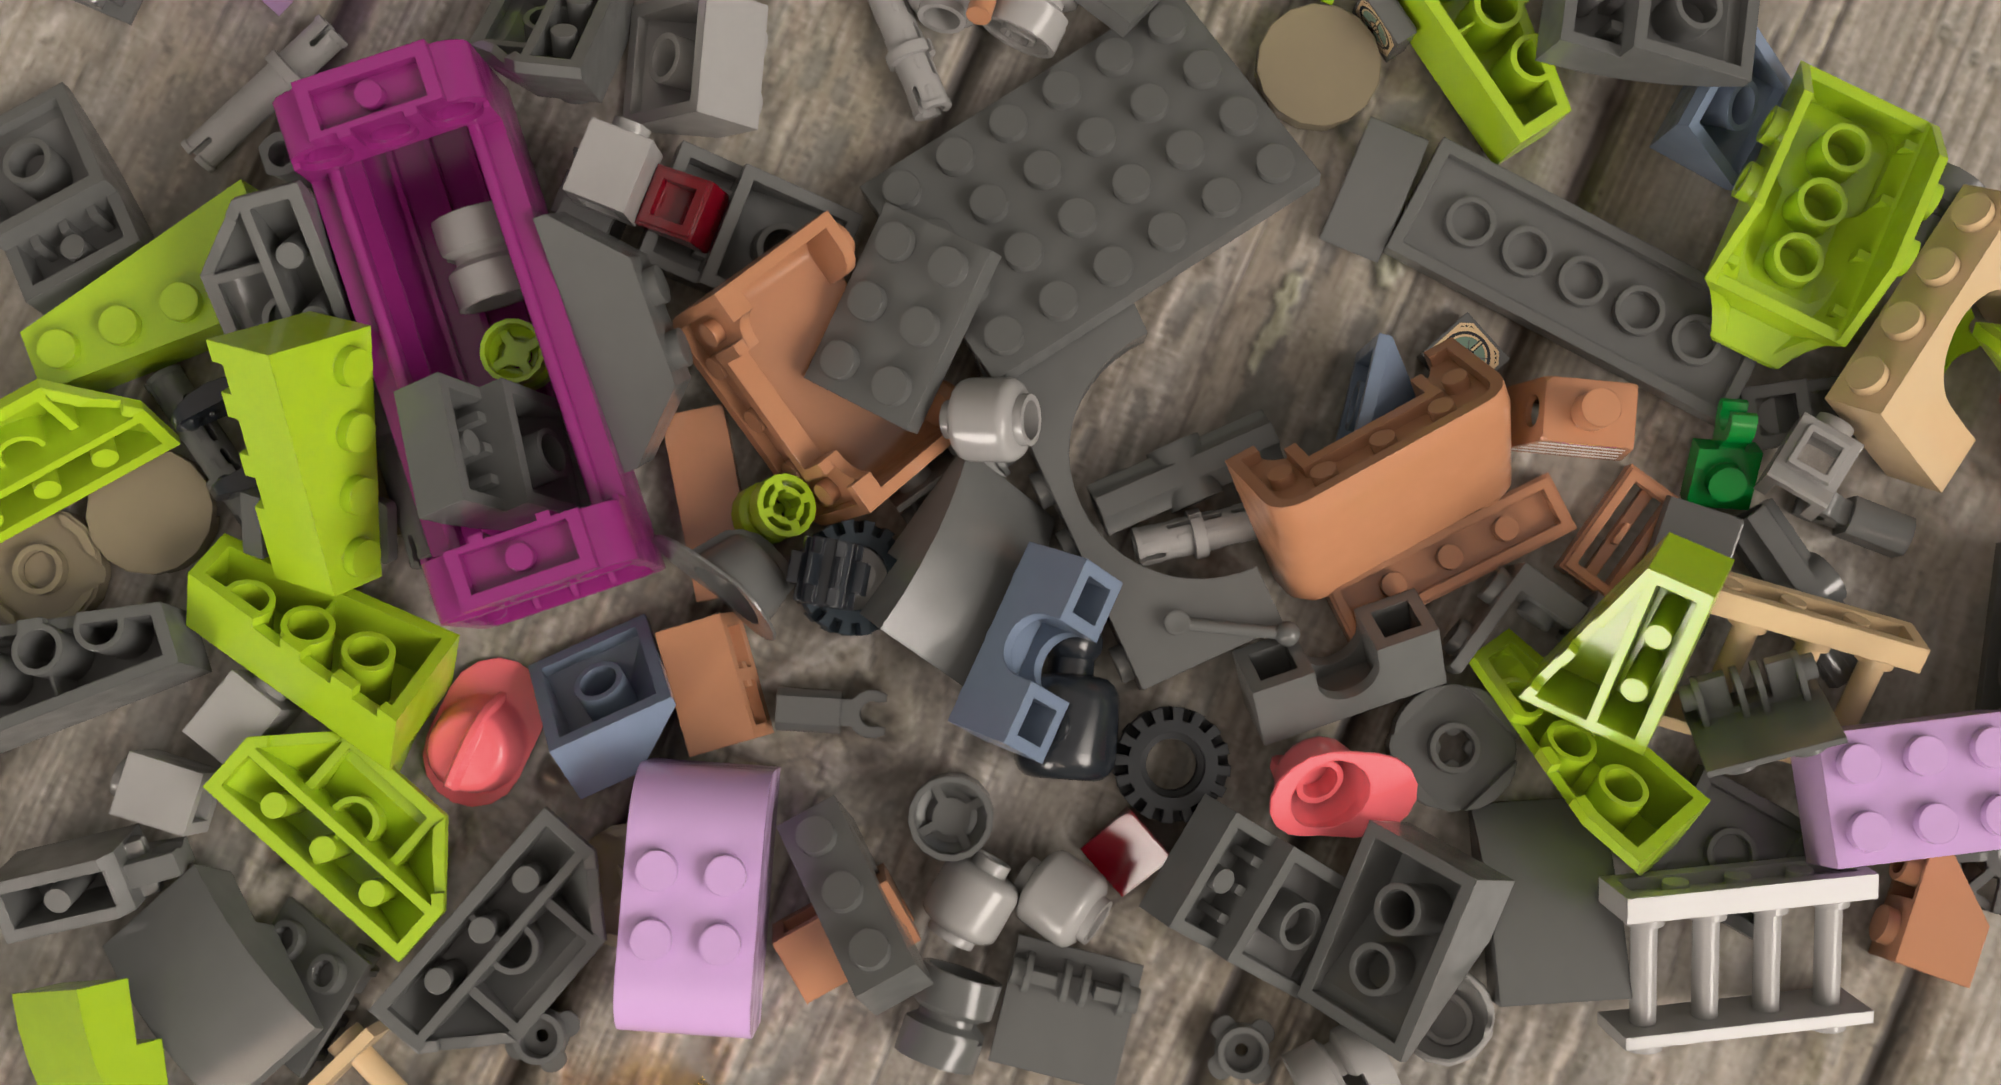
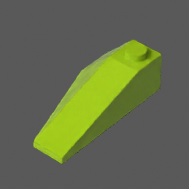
(1620, 796)

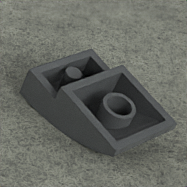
(1652, 39)
(62, 200)
(757, 217)
(487, 453)
(956, 565)
(1245, 895)
(1553, 931)
(214, 981)

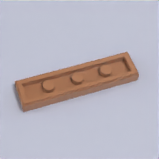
(1463, 551)

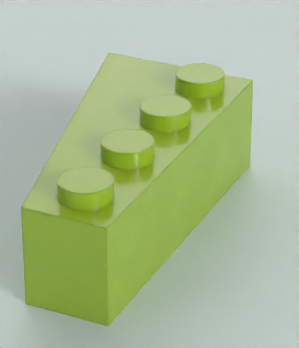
(1488, 70)
(137, 313)
(309, 443)
(339, 658)

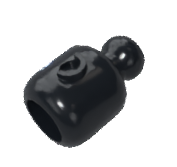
(1089, 730)

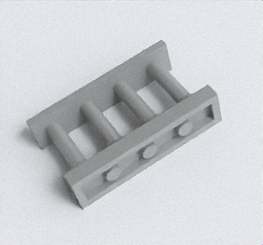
(1706, 898)

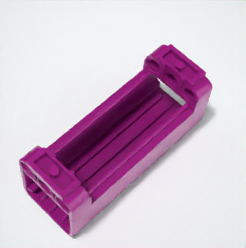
(387, 156)

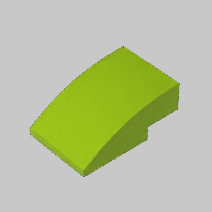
(86, 1035)

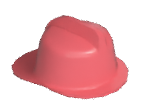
(483, 733)
(1336, 791)

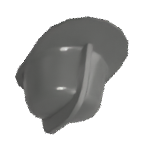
(740, 571)

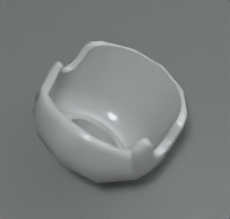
(1461, 1026)

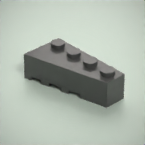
(90, 665)

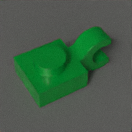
(1726, 467)

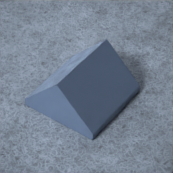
(1718, 126)

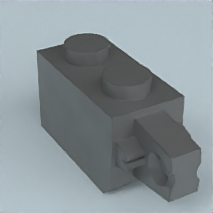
(85, 880)

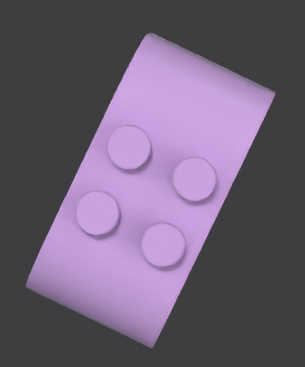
(696, 898)

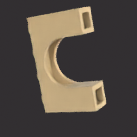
(1896, 375)

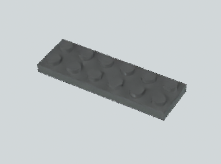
(1568, 278)

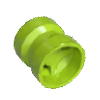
(510, 345)
(758, 511)

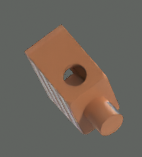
(1574, 417)

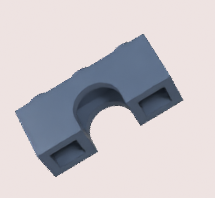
(1046, 602)

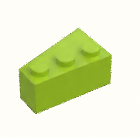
(1633, 646)

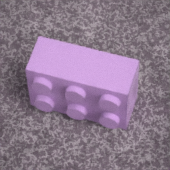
(1903, 791)

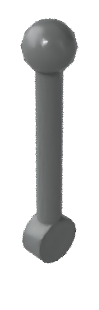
(1178, 623)

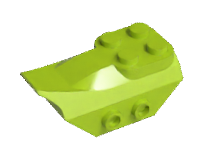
(1822, 219)

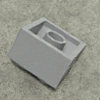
(696, 66)

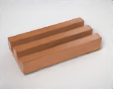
(1587, 576)

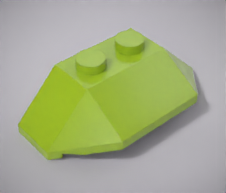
(68, 444)
(345, 828)

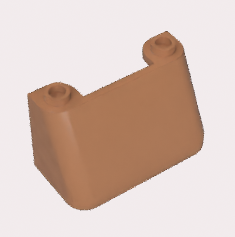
(754, 349)
(1385, 482)

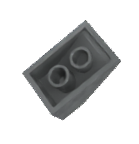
(1402, 935)

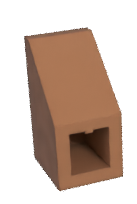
(1930, 920)

